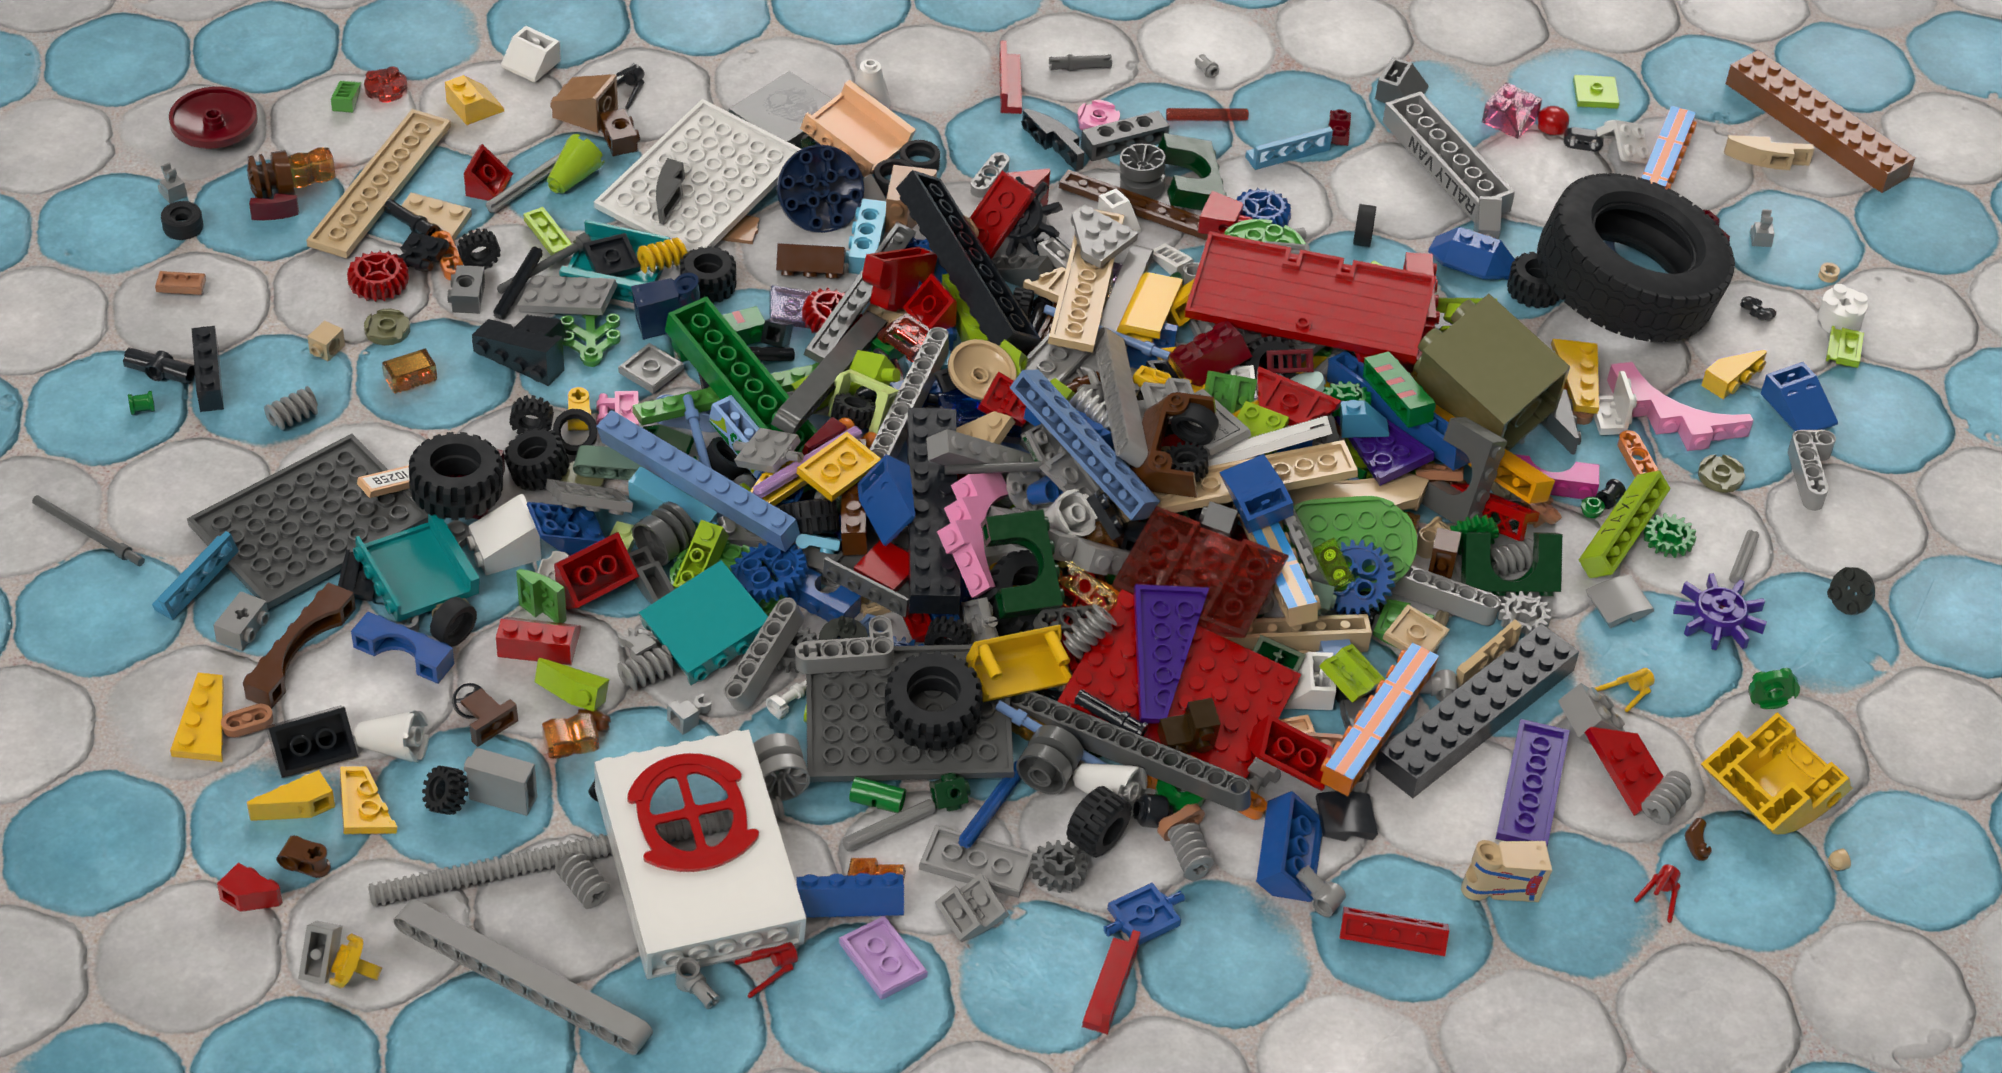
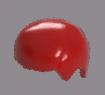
(1553, 120)

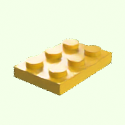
(838, 466)

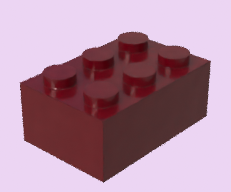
(1210, 351)

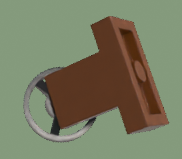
(490, 715)

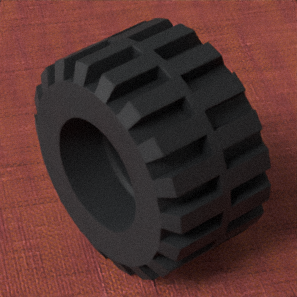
(714, 271)
(1528, 283)
(1261, 345)
(535, 458)
(814, 516)
(1099, 821)

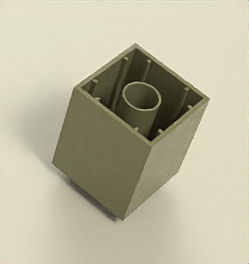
(1491, 370)

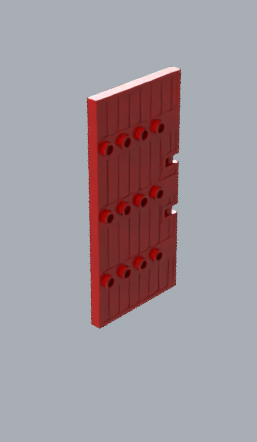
(1311, 297)

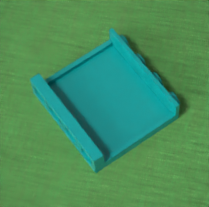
(580, 266)
(417, 568)
(705, 621)

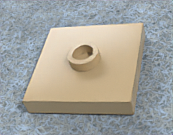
(1415, 628)

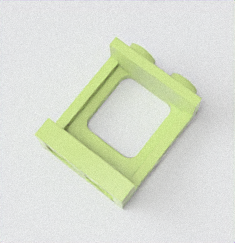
(884, 398)

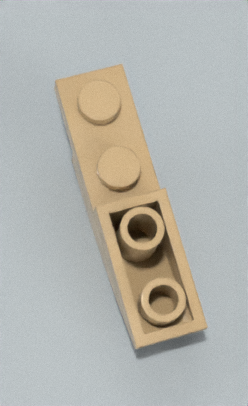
(1768, 154)

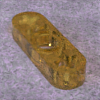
(1104, 590)

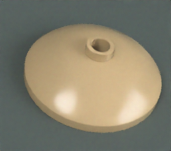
(978, 360)

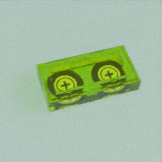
(1333, 563)

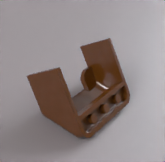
(1157, 468)

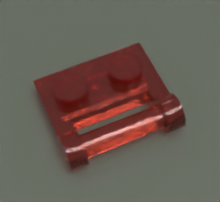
(908, 329)

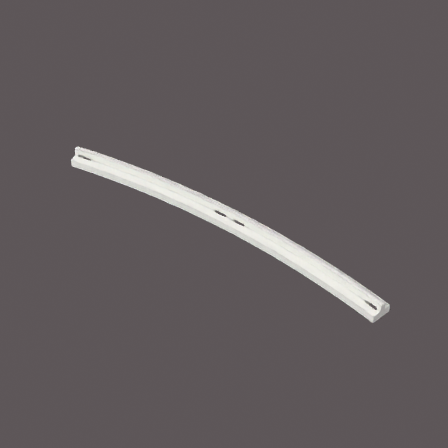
(1259, 445)

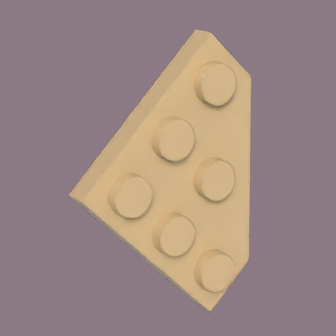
(990, 427)

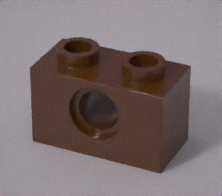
(619, 132)
(1444, 552)

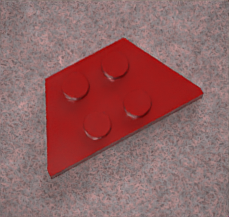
(1292, 398)
(1627, 764)

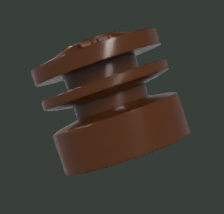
(270, 175)

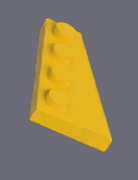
(1583, 373)
(200, 726)

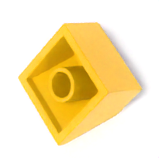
(471, 99)

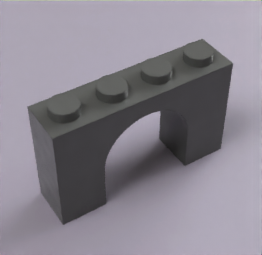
(1485, 454)

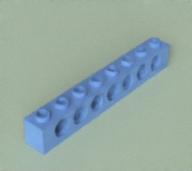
(1084, 444)

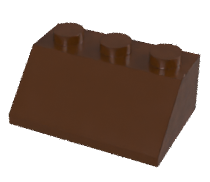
(810, 260)

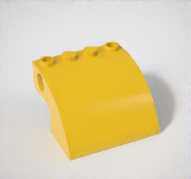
(1777, 776)

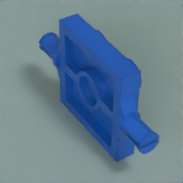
(1144, 911)

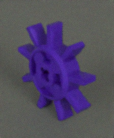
(1720, 612)

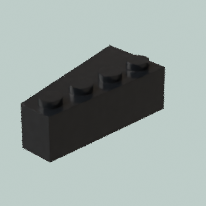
(521, 350)

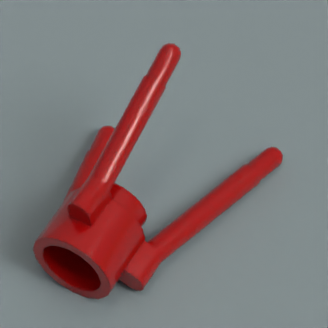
(1665, 881)
(781, 955)

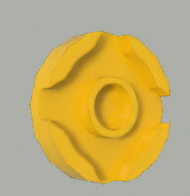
(348, 961)

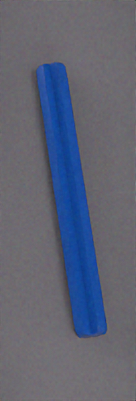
(988, 810)

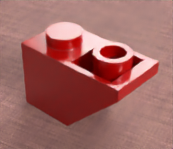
(248, 890)

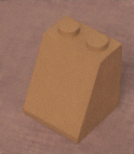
(585, 99)
(895, 209)

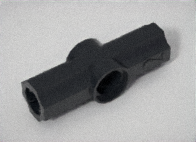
(159, 365)

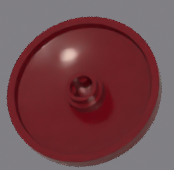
(213, 117)

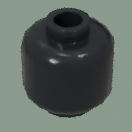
(1151, 810)

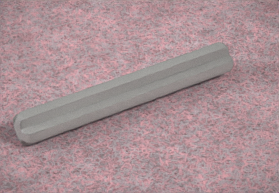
(889, 825)

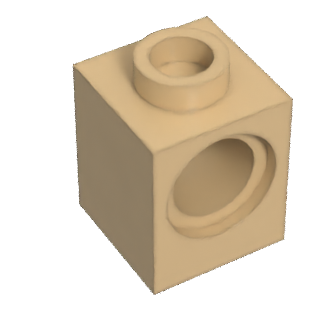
(326, 341)

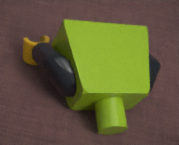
(873, 365)

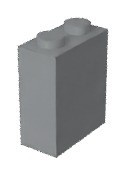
(501, 781)

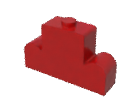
(897, 275)

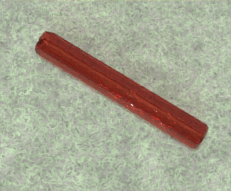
(1207, 114)

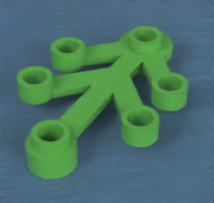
(591, 353)

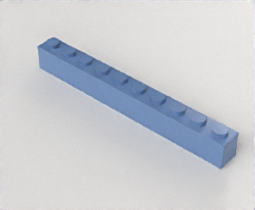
(698, 480)

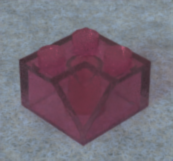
(1511, 110)

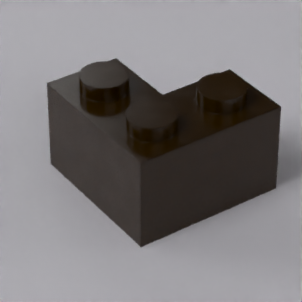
(1192, 731)

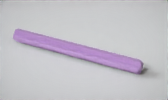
(789, 472)

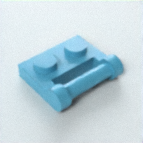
(826, 544)

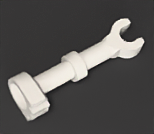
(778, 705)

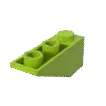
(703, 551)

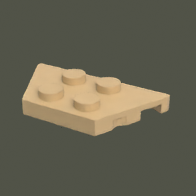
(1048, 284)

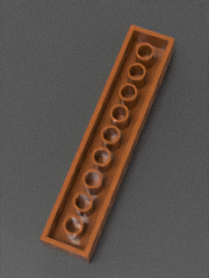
(1820, 121)

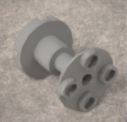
(1017, 491)

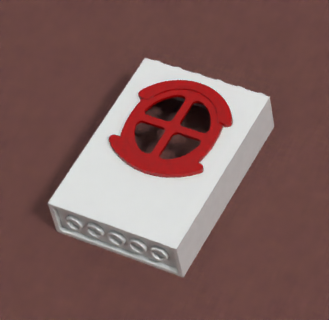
(706, 900)

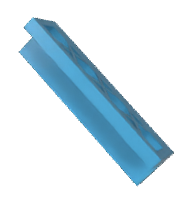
(1290, 148)
(196, 576)

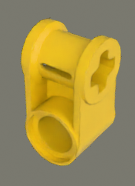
(578, 399)

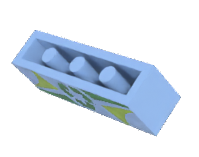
(732, 423)

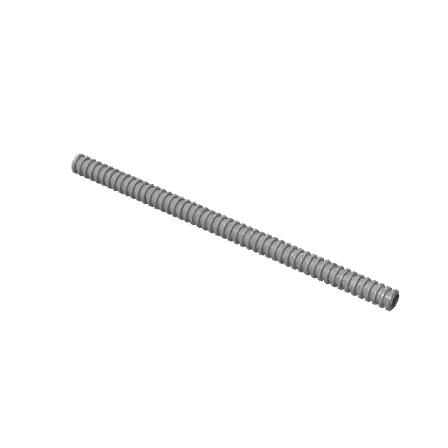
(535, 859)

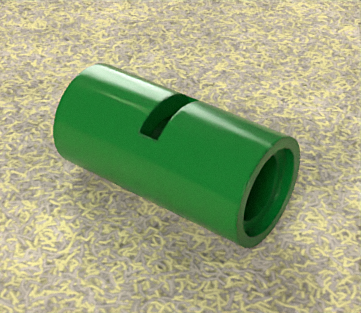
(877, 795)

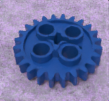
(1361, 557)
(785, 567)

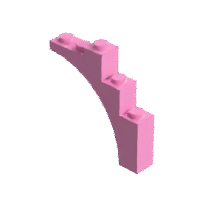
(1666, 415)
(964, 533)

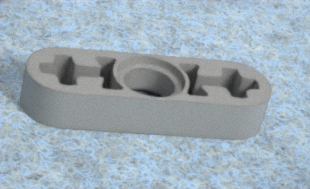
(989, 167)

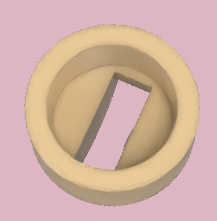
(1839, 860)

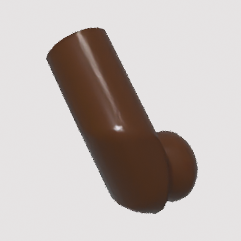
(602, 720)

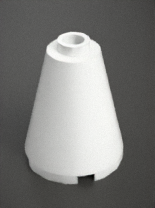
(872, 81)
(1072, 514)
(395, 735)
(1121, 779)

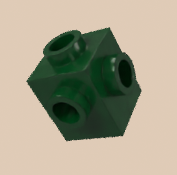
(941, 789)

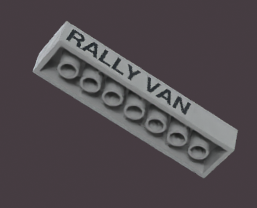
(1445, 153)

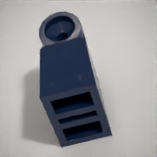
(658, 298)

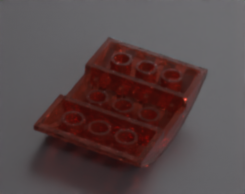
(1184, 554)

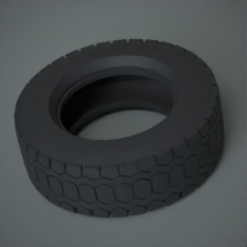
(1618, 291)

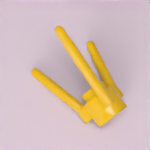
(1638, 681)

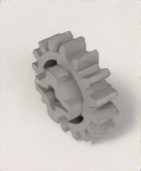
(1524, 610)

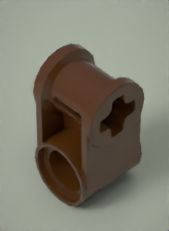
(304, 857)

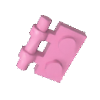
(622, 404)

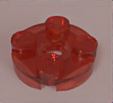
(376, 82)

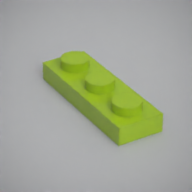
(546, 230)

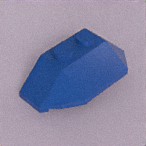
(1472, 253)

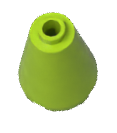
(574, 164)

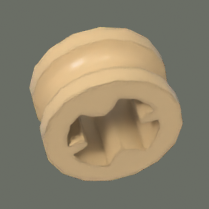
(1830, 268)

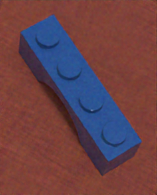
(377, 634)

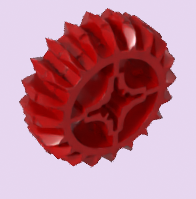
(377, 276)
(819, 307)

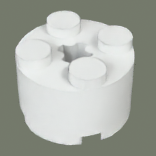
(1842, 308)

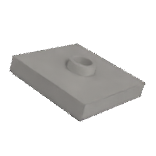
(651, 368)

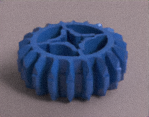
(1266, 205)

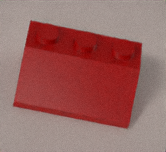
(595, 571)
(537, 639)
(1290, 750)

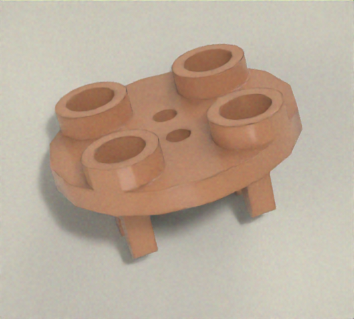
(1547, 512)

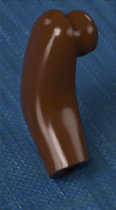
(1695, 840)

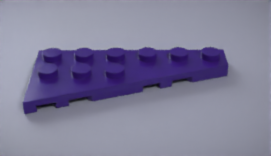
(1390, 455)
(1164, 632)

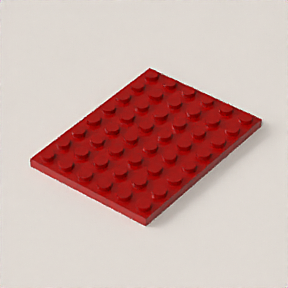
(1238, 680)

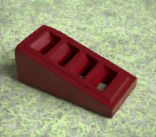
(1309, 360)
(827, 432)

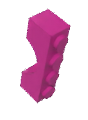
(1576, 482)

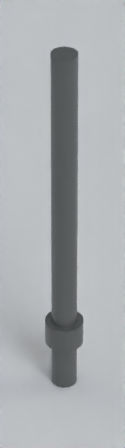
(120, 549)

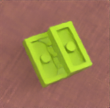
(1351, 673)

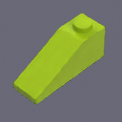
(572, 684)

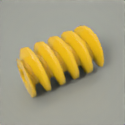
(661, 254)

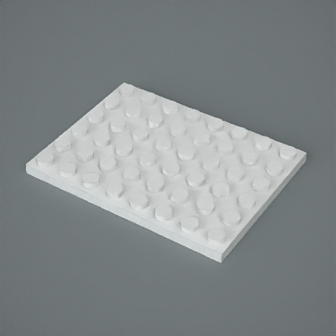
(726, 175)

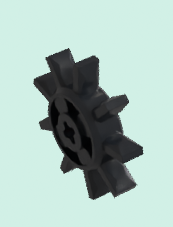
(1033, 222)

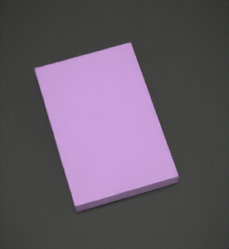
(883, 957)

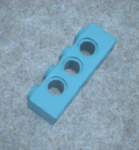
(867, 232)

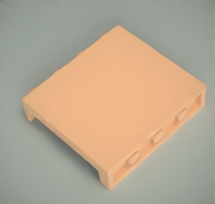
(859, 128)

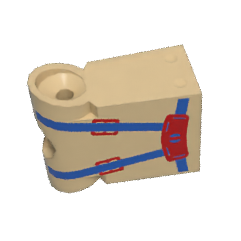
(1507, 871)

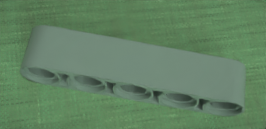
(603, 463)

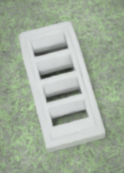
(1171, 266)

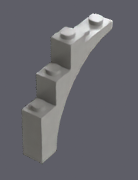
(1084, 553)

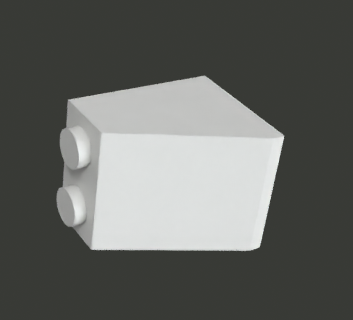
(505, 537)

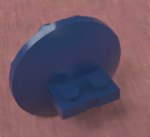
(820, 188)

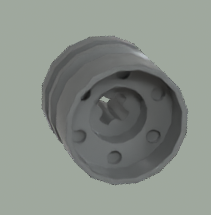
(665, 532)

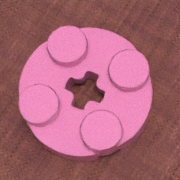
(1089, 114)

